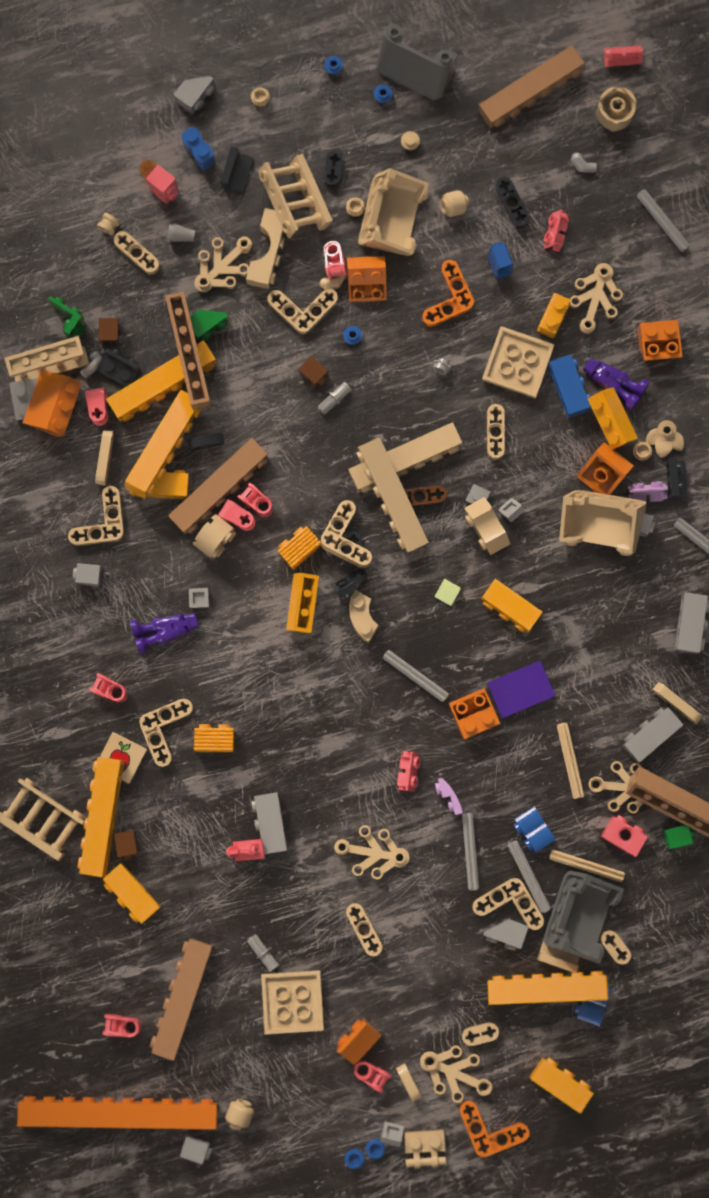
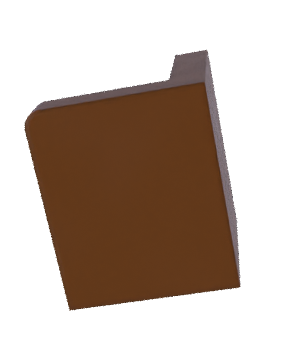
(108, 329)

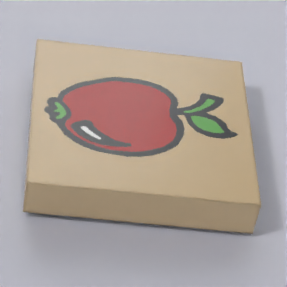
(126, 750)

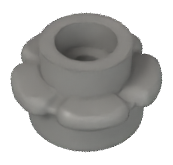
(441, 366)

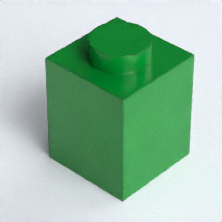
(678, 836)

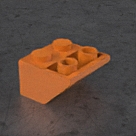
(367, 279)
(659, 340)
(474, 714)
(358, 1041)

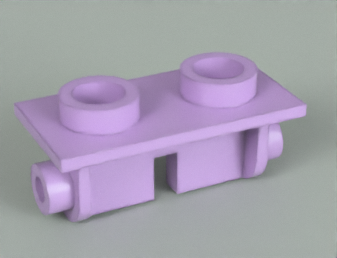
(655, 491)

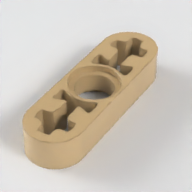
(150, 258)
(500, 445)
(104, 457)
(677, 703)
(366, 945)

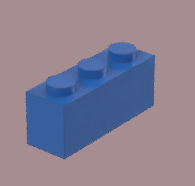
(569, 385)

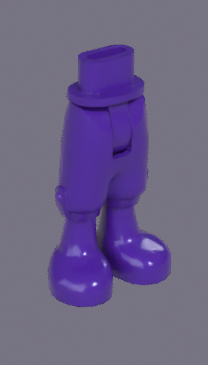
(610, 377)
(166, 628)

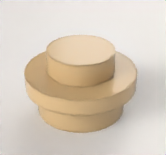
(260, 97)
(410, 140)
(355, 206)
(642, 451)

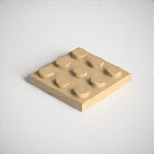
(518, 362)
(292, 1002)

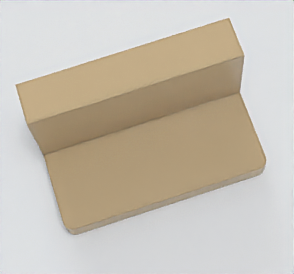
(558, 958)

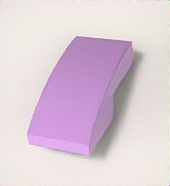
(445, 790)

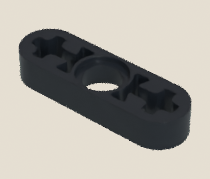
(511, 188)

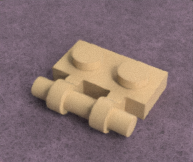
(425, 1141)

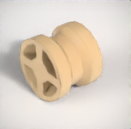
(108, 224)

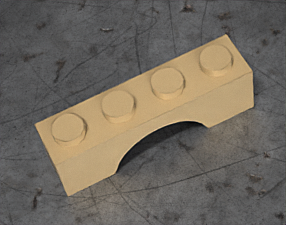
(261, 271)

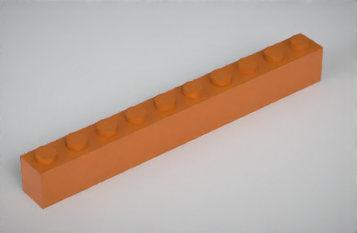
(117, 1113)

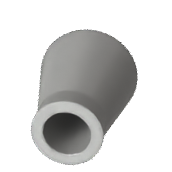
(179, 233)

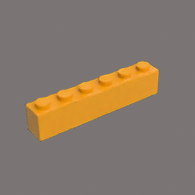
(155, 385)
(161, 446)
(101, 816)
(548, 989)

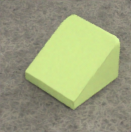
(447, 592)

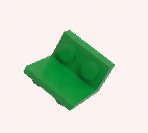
(75, 323)

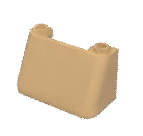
(392, 212)
(602, 520)

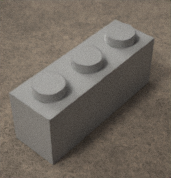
(691, 623)
(651, 734)
(269, 822)

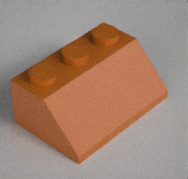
(52, 403)

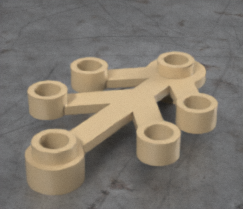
(221, 267)
(597, 294)
(617, 786)
(375, 853)
(452, 1072)

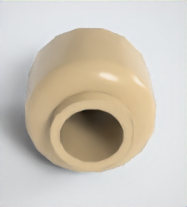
(454, 203)
(239, 1114)

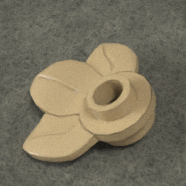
(665, 441)

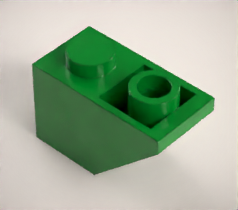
(206, 322)

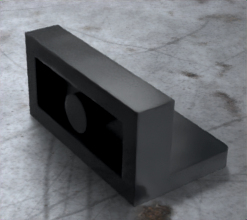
(236, 170)

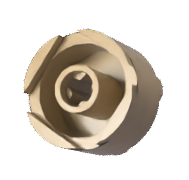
(607, 109)
(214, 536)

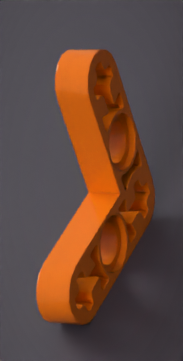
(454, 302)
(491, 1138)

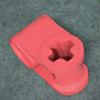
(335, 263)
(97, 404)
(253, 498)
(234, 515)
(105, 687)
(117, 1026)
(373, 1075)

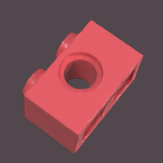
(162, 184)
(612, 834)

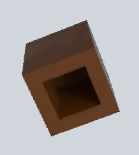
(313, 372)
(126, 844)

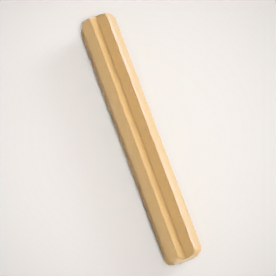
(570, 760)
(587, 866)

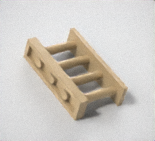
(310, 191)
(53, 358)
(39, 838)

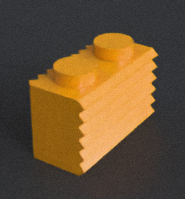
(554, 315)
(299, 547)
(213, 739)

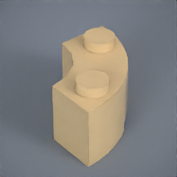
(487, 526)
(360, 616)

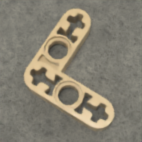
(300, 315)
(109, 523)
(336, 535)
(156, 730)
(516, 897)

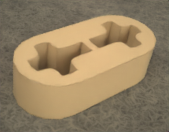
(619, 944)
(482, 1038)
(408, 1082)

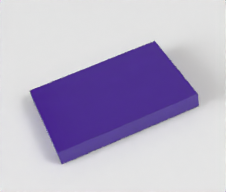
(521, 689)

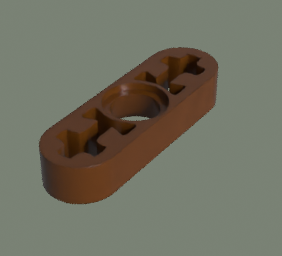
(432, 489)

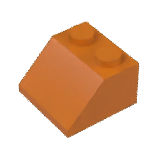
(604, 470)

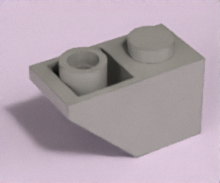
(193, 92)
(509, 932)

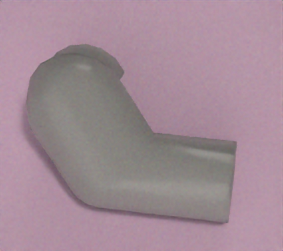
(580, 164)
(93, 365)

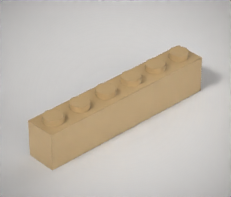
(413, 455)
(392, 495)

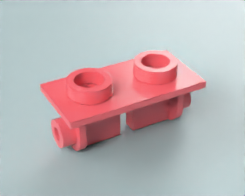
(623, 56)
(558, 222)
(409, 780)
(246, 850)

